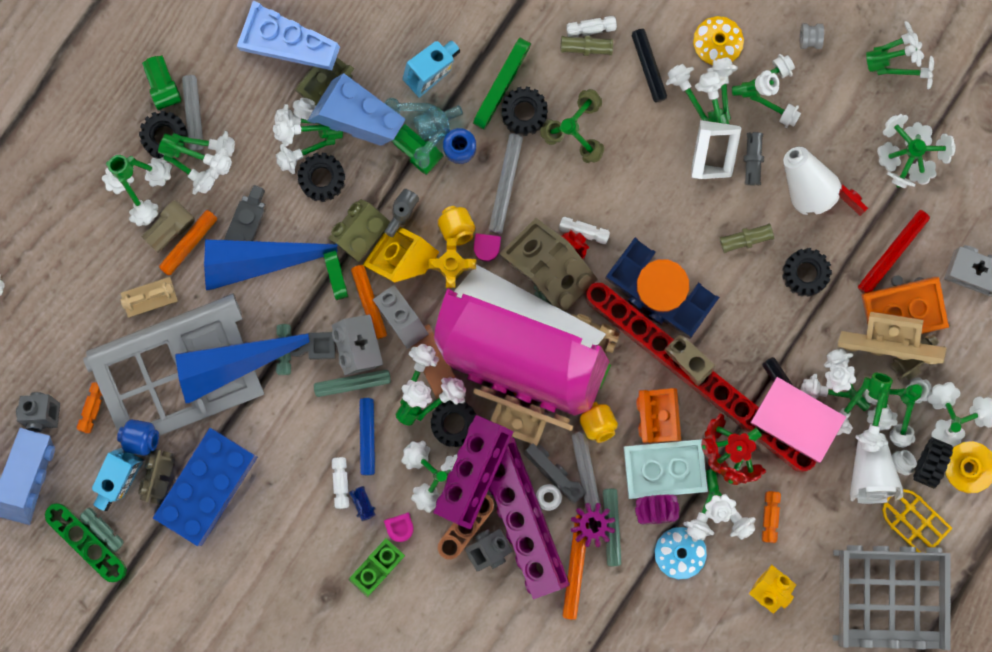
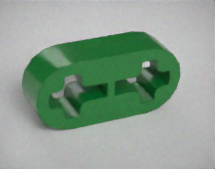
(335, 275)

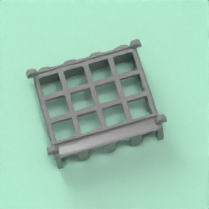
(893, 638)

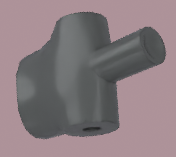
(401, 211)

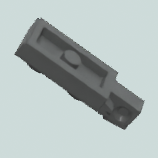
(247, 216)
(554, 473)

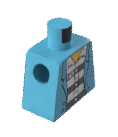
(429, 66)
(121, 470)

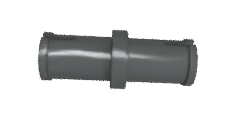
(753, 159)

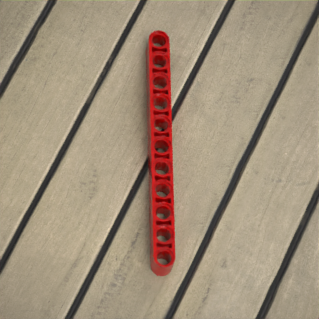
(707, 389)

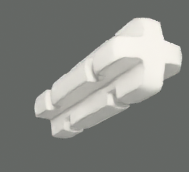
(591, 26)
(587, 230)
(340, 483)

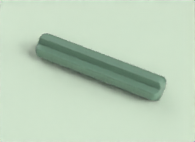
(352, 383)
(613, 547)

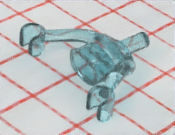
(431, 124)

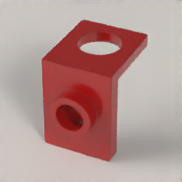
(853, 199)

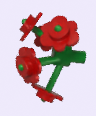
(737, 448)

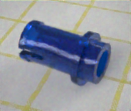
(362, 504)

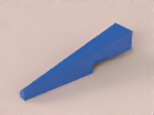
(237, 261)
(214, 367)

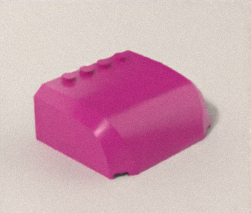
(519, 354)

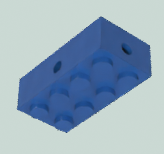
(205, 487)

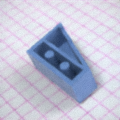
(357, 112)
(24, 475)

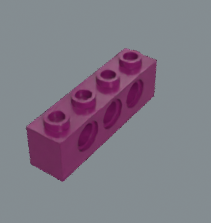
(484, 465)

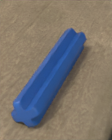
(367, 444)

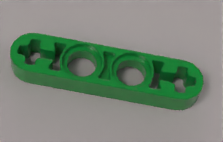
(502, 83)
(84, 544)

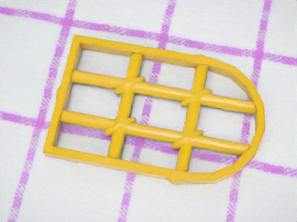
(925, 522)

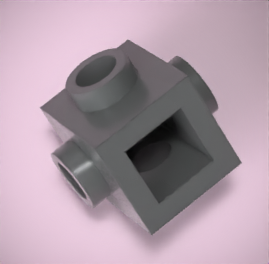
(38, 411)
(488, 550)

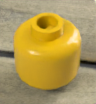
(456, 223)
(599, 423)

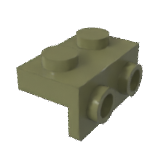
(318, 79)
(359, 229)

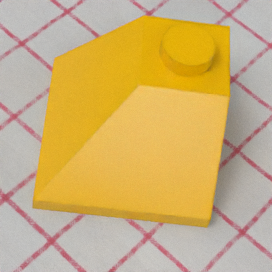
(400, 256)

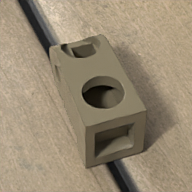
(690, 359)

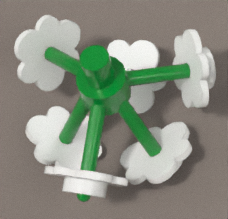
(917, 141)

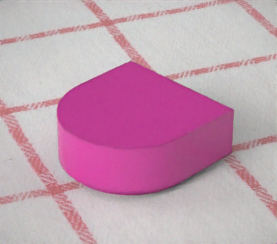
(486, 247)
(400, 527)

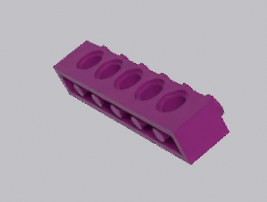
(534, 526)

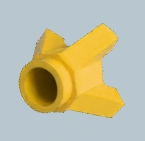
(451, 264)

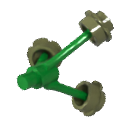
(554, 131)

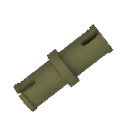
(586, 45)
(747, 238)

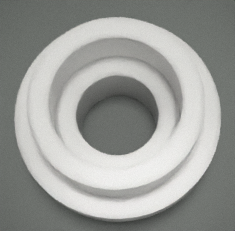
(303, 108)
(904, 462)
(556, 493)

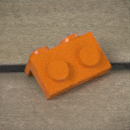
(659, 415)

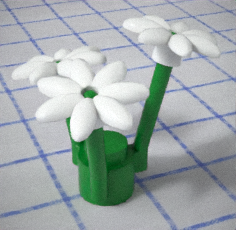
(880, 58)

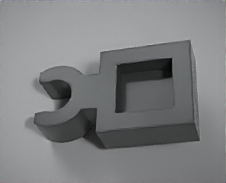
(320, 347)

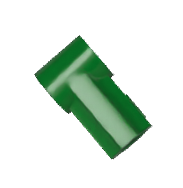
(163, 88)
(409, 141)

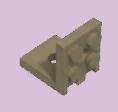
(549, 264)

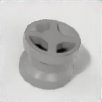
(811, 36)

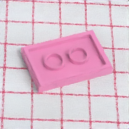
(798, 420)

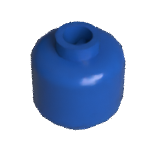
(456, 138)
(138, 437)

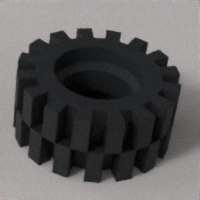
(529, 96)
(155, 122)
(325, 192)
(820, 264)
(437, 422)
(933, 462)

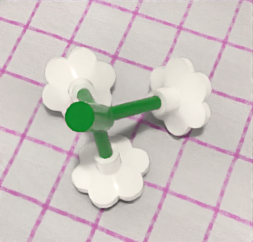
(950, 431)

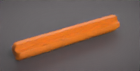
(574, 575)

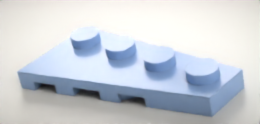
(284, 39)

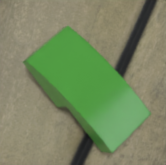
(376, 567)

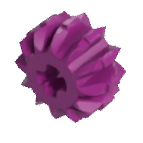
(657, 509)
(596, 517)

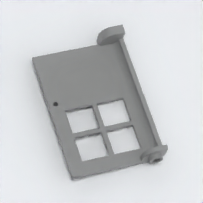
(194, 330)

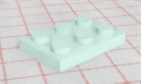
(665, 469)

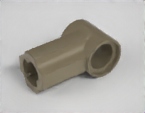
(173, 221)

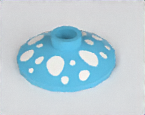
(667, 557)

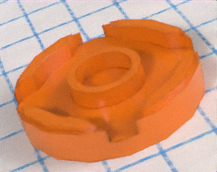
(662, 285)

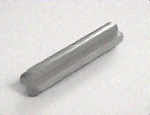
(192, 110)

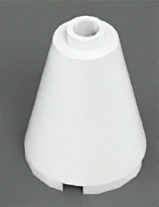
(810, 182)
(874, 476)

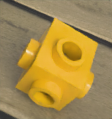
(773, 589)

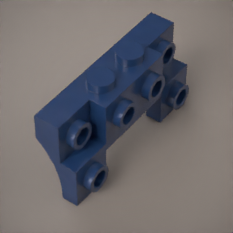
(684, 318)

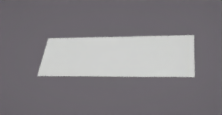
(499, 292)

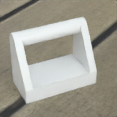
(707, 129)

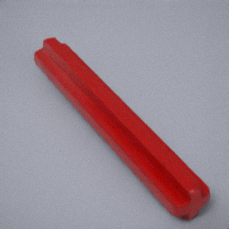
(894, 252)

